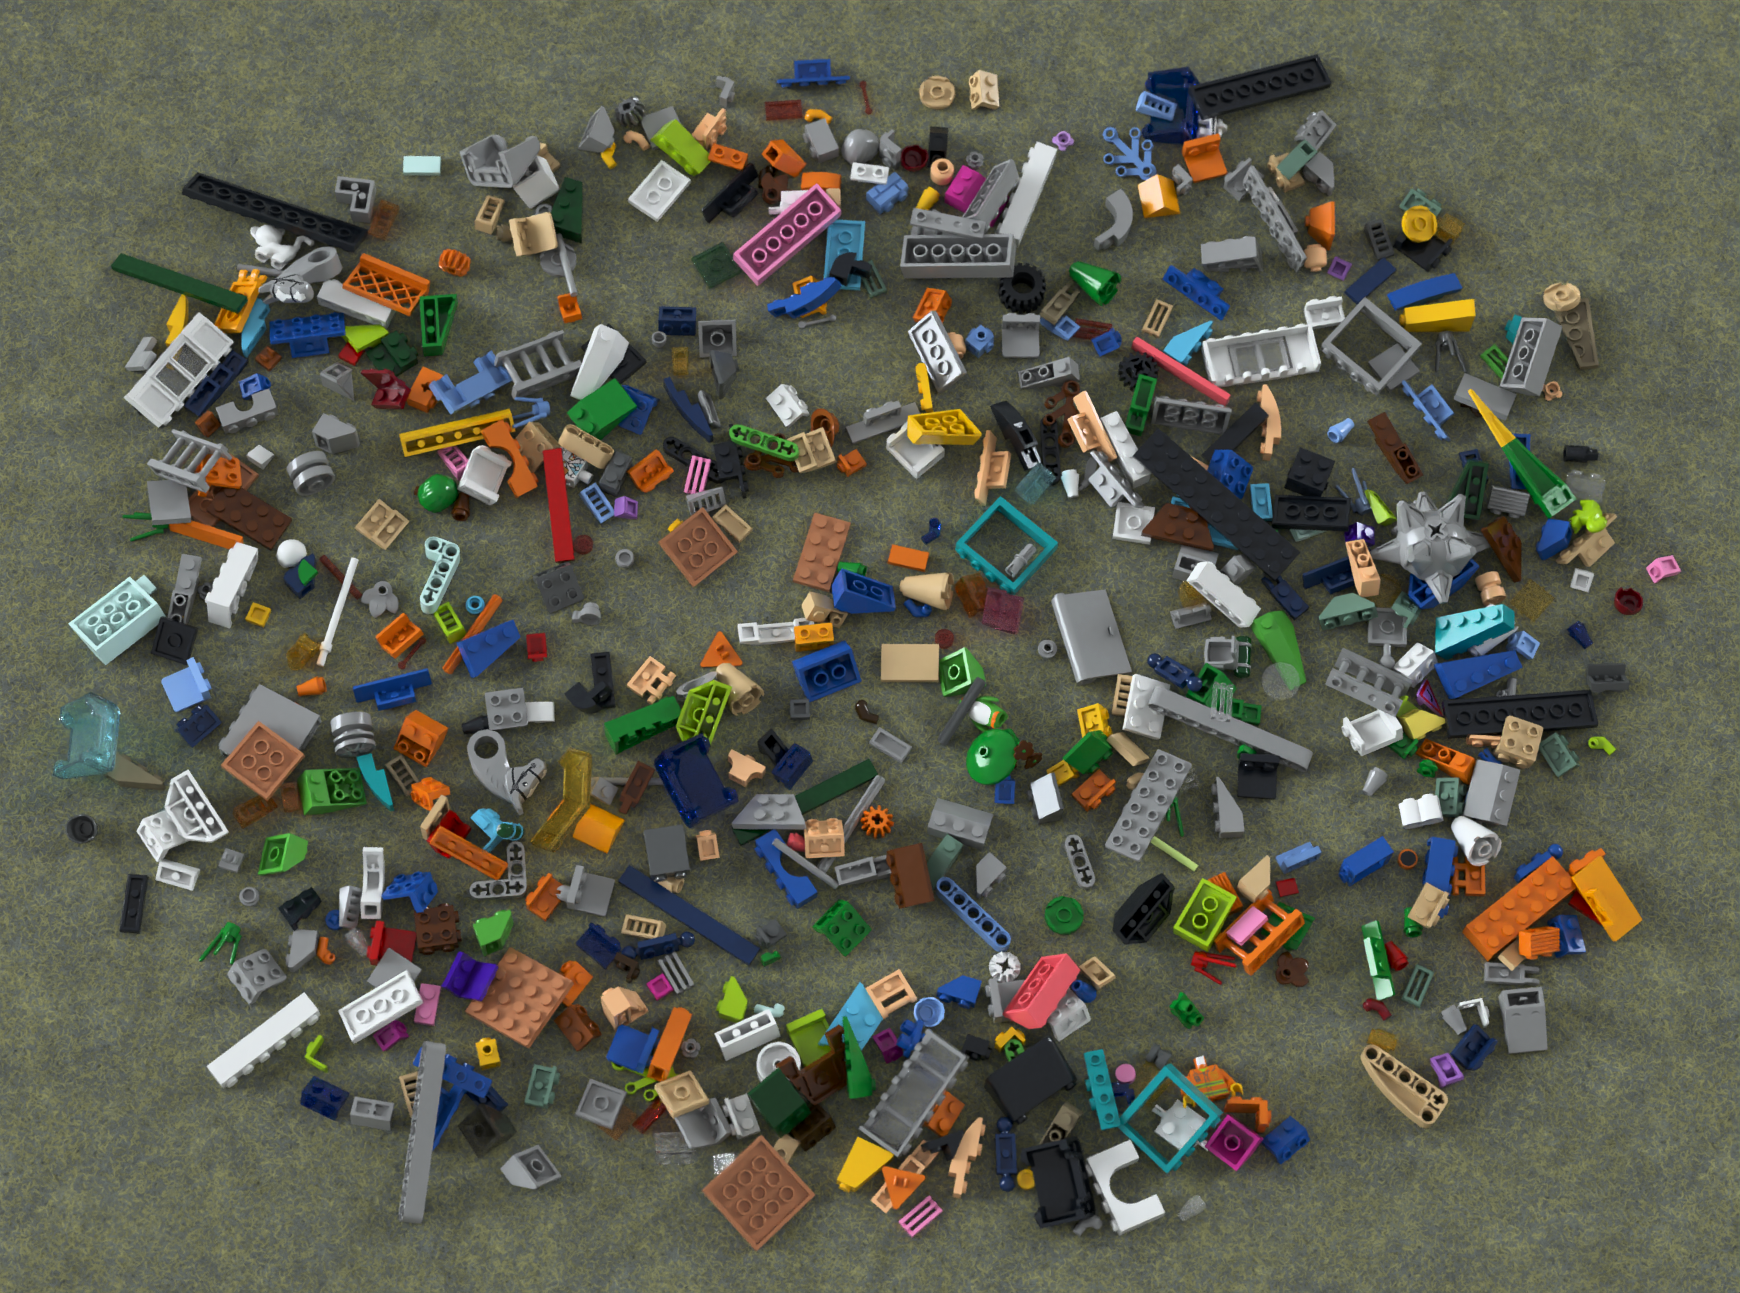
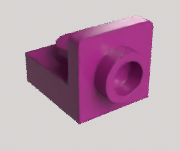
(390, 1035)
(886, 1043)

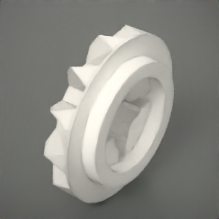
(996, 970)

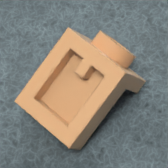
(707, 845)

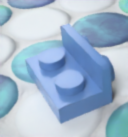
(1298, 857)

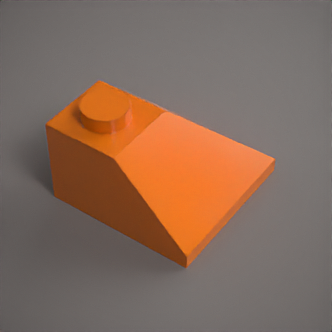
(1322, 224)

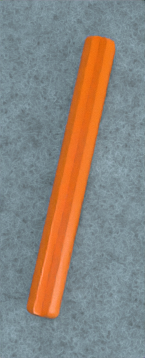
(476, 628)

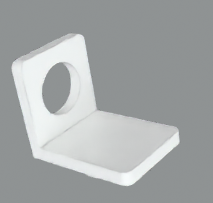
(1482, 1010)

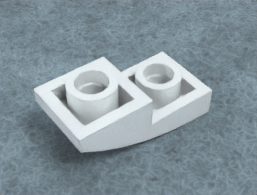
(540, 712)

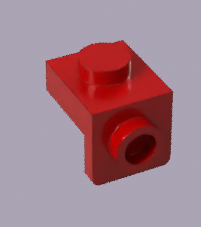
(536, 646)

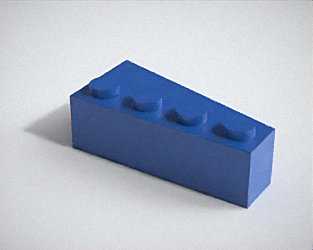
(1471, 673)
(1440, 866)

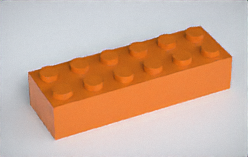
(1520, 908)

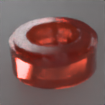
(583, 544)
(944, 638)

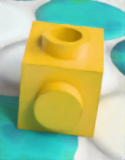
(488, 1053)

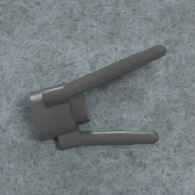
(1447, 341)

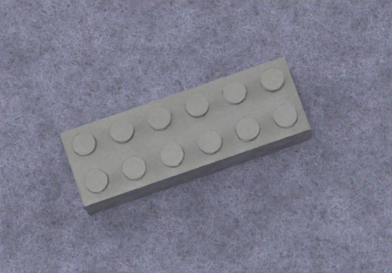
(958, 256)

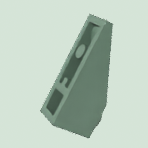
(943, 858)

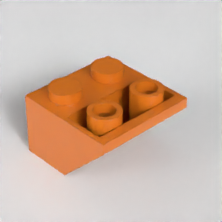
(420, 737)

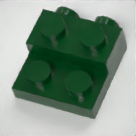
(393, 354)

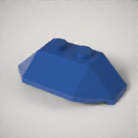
(1423, 596)

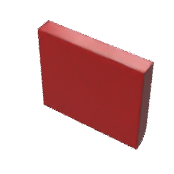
(1287, 887)

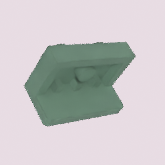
(541, 1086)

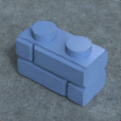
(885, 196)

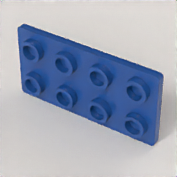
(307, 334)

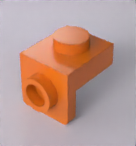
(569, 308)

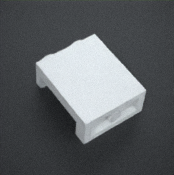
(913, 457)
(484, 474)
(1372, 731)

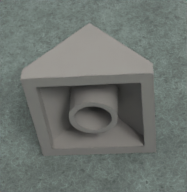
(717, 336)

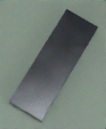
(602, 671)
(133, 903)

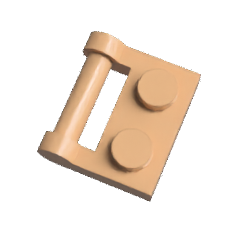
(888, 988)

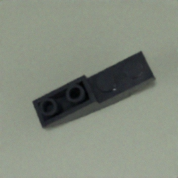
(1018, 431)

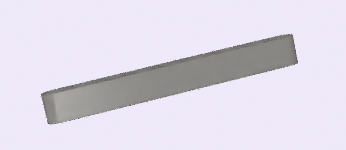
(1235, 731)
(422, 1132)

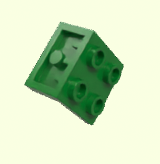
(842, 926)

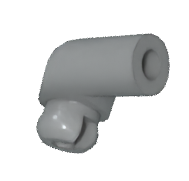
(1081, 1226)

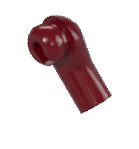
(1377, 1005)

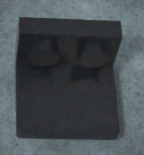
(1257, 776)

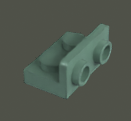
(1417, 198)
(1406, 607)
(1558, 754)
(1450, 794)

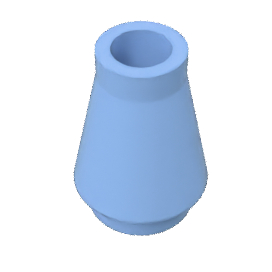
(1339, 431)

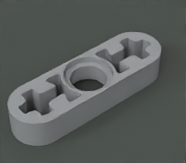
(1079, 876)

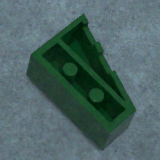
(568, 210)
(1472, 485)

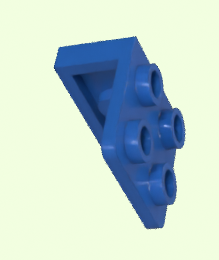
(1231, 471)
(417, 886)
(633, 1048)

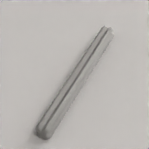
(855, 817)

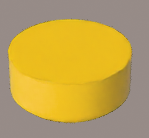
(1025, 1179)

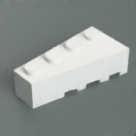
(231, 584)

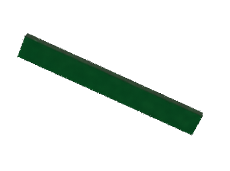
(179, 283)
(820, 795)

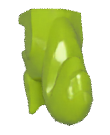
(1590, 516)

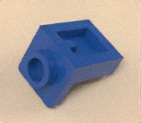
(1107, 342)
(253, 385)
(1005, 791)

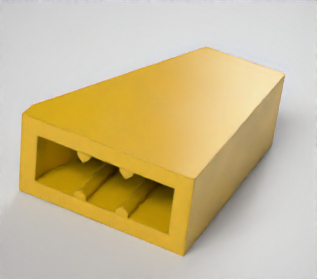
(862, 1164)

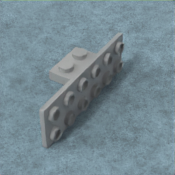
(1276, 217)
(1148, 805)

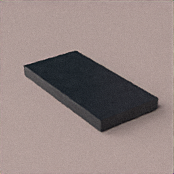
(1311, 513)

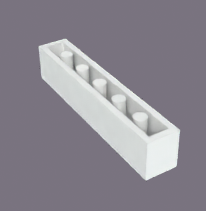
(1028, 191)
(264, 1040)

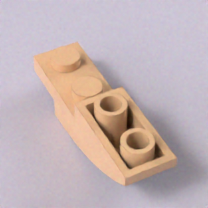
(1272, 425)
(967, 1150)

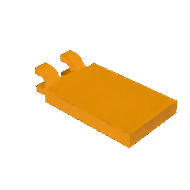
(230, 321)

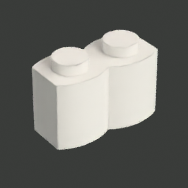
(1421, 811)

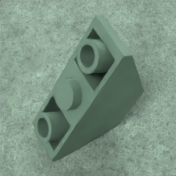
(1297, 159)
(1346, 611)

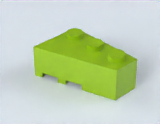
(681, 147)

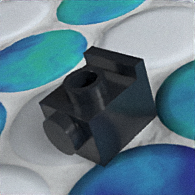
(976, 1048)

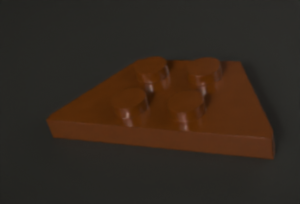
(1179, 526)
(1505, 545)

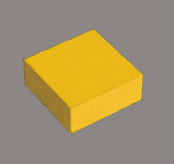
(258, 614)

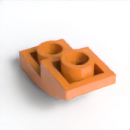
(823, 179)

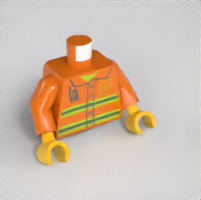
(1211, 1082)

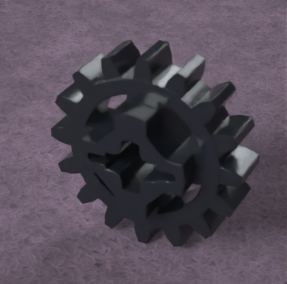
(1133, 364)

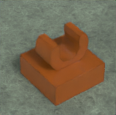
(268, 358)
(207, 423)

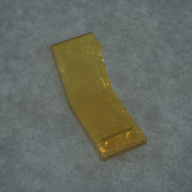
(575, 801)

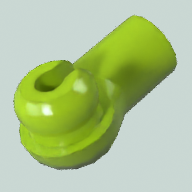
(1601, 743)

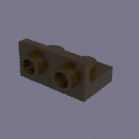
(813, 1128)

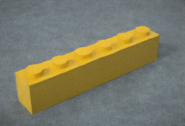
(451, 433)

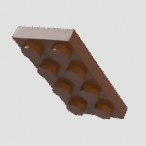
(249, 516)

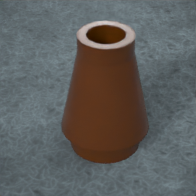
(461, 508)

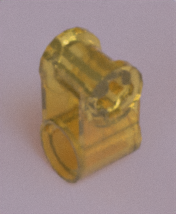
(303, 649)

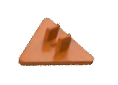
(720, 652)
(901, 1184)

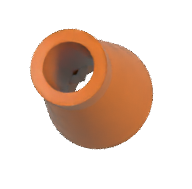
(314, 686)

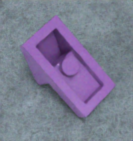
(1446, 1069)

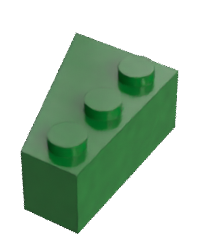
(436, 321)

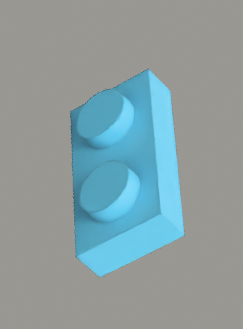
(1261, 501)

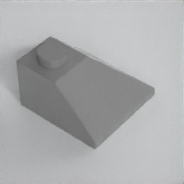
(598, 133)
(530, 1169)

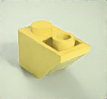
(1419, 722)

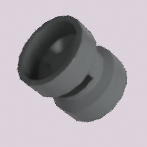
(1158, 1056)

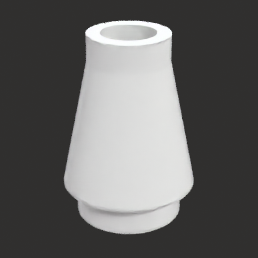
(1071, 482)

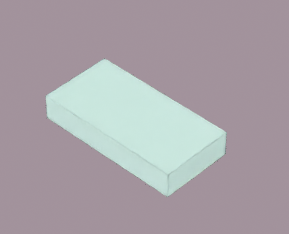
(422, 165)

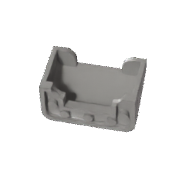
(494, 165)

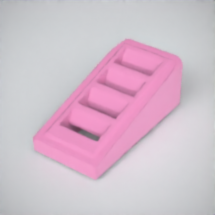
(458, 470)

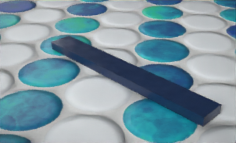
(689, 915)

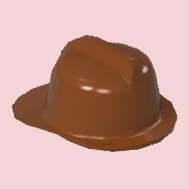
(828, 421)

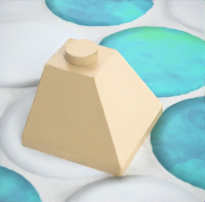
(1255, 882)

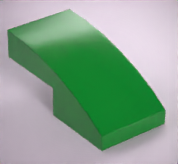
(1244, 711)

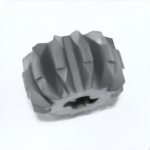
(630, 112)

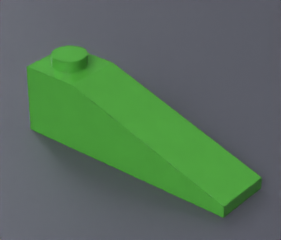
(1279, 640)

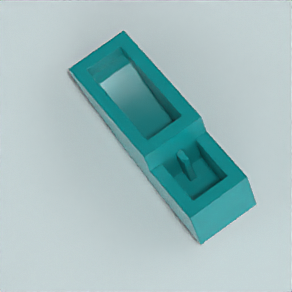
(375, 780)

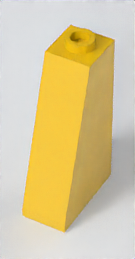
(1439, 317)

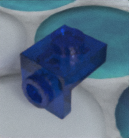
(1123, 1090)

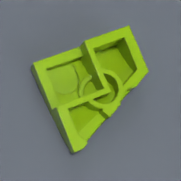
(364, 336)

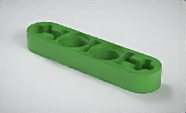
(762, 446)

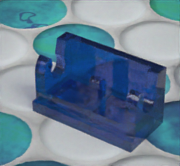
(792, 766)

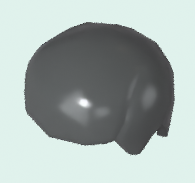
(81, 828)

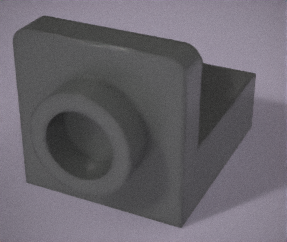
(770, 934)

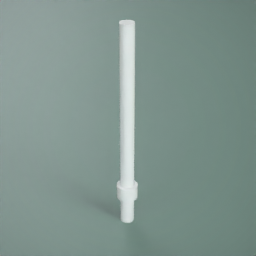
(326, 646)

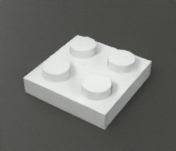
(1131, 522)

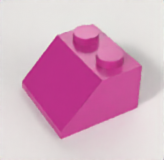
(1233, 1142)

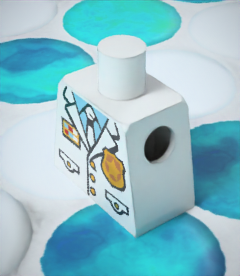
(575, 469)

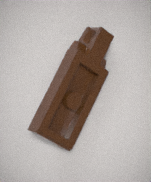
(635, 786)

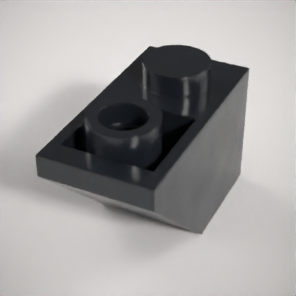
(937, 144)

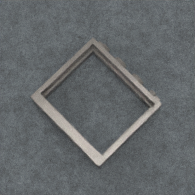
(1386, 324)

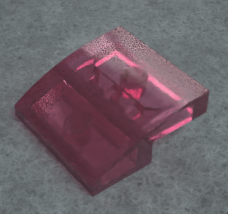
(1002, 611)

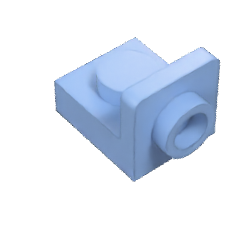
(1523, 644)

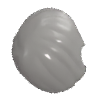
(860, 146)

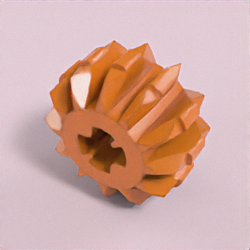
(454, 262)
(884, 822)

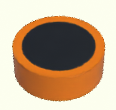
(1407, 859)

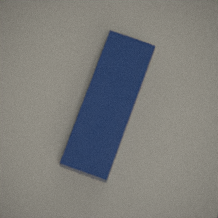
(1370, 280)

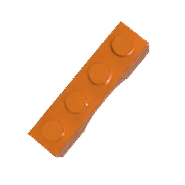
(499, 436)

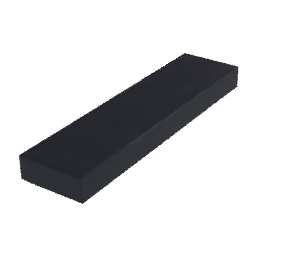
(1238, 431)

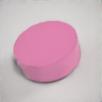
(1125, 1074)

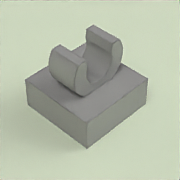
(231, 860)

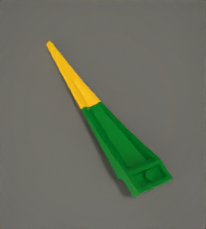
(1539, 481)

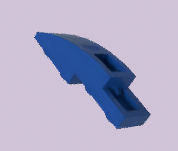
(811, 297)

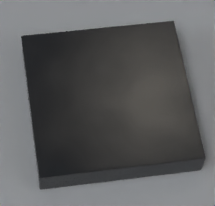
(174, 640)

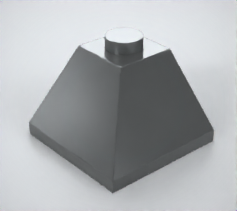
(723, 371)

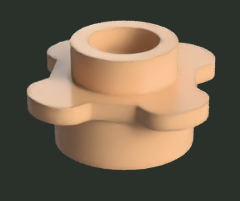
(1551, 386)

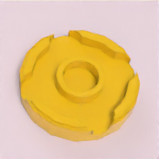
(1419, 224)

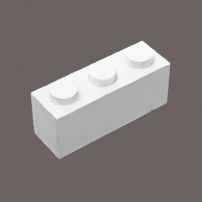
(747, 1034)

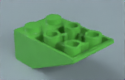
(330, 790)

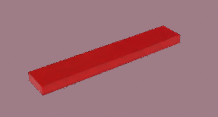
(558, 505)

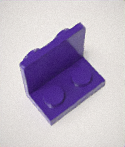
(469, 977)

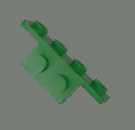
(1378, 960)

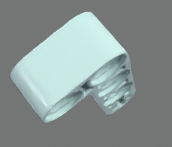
(437, 577)

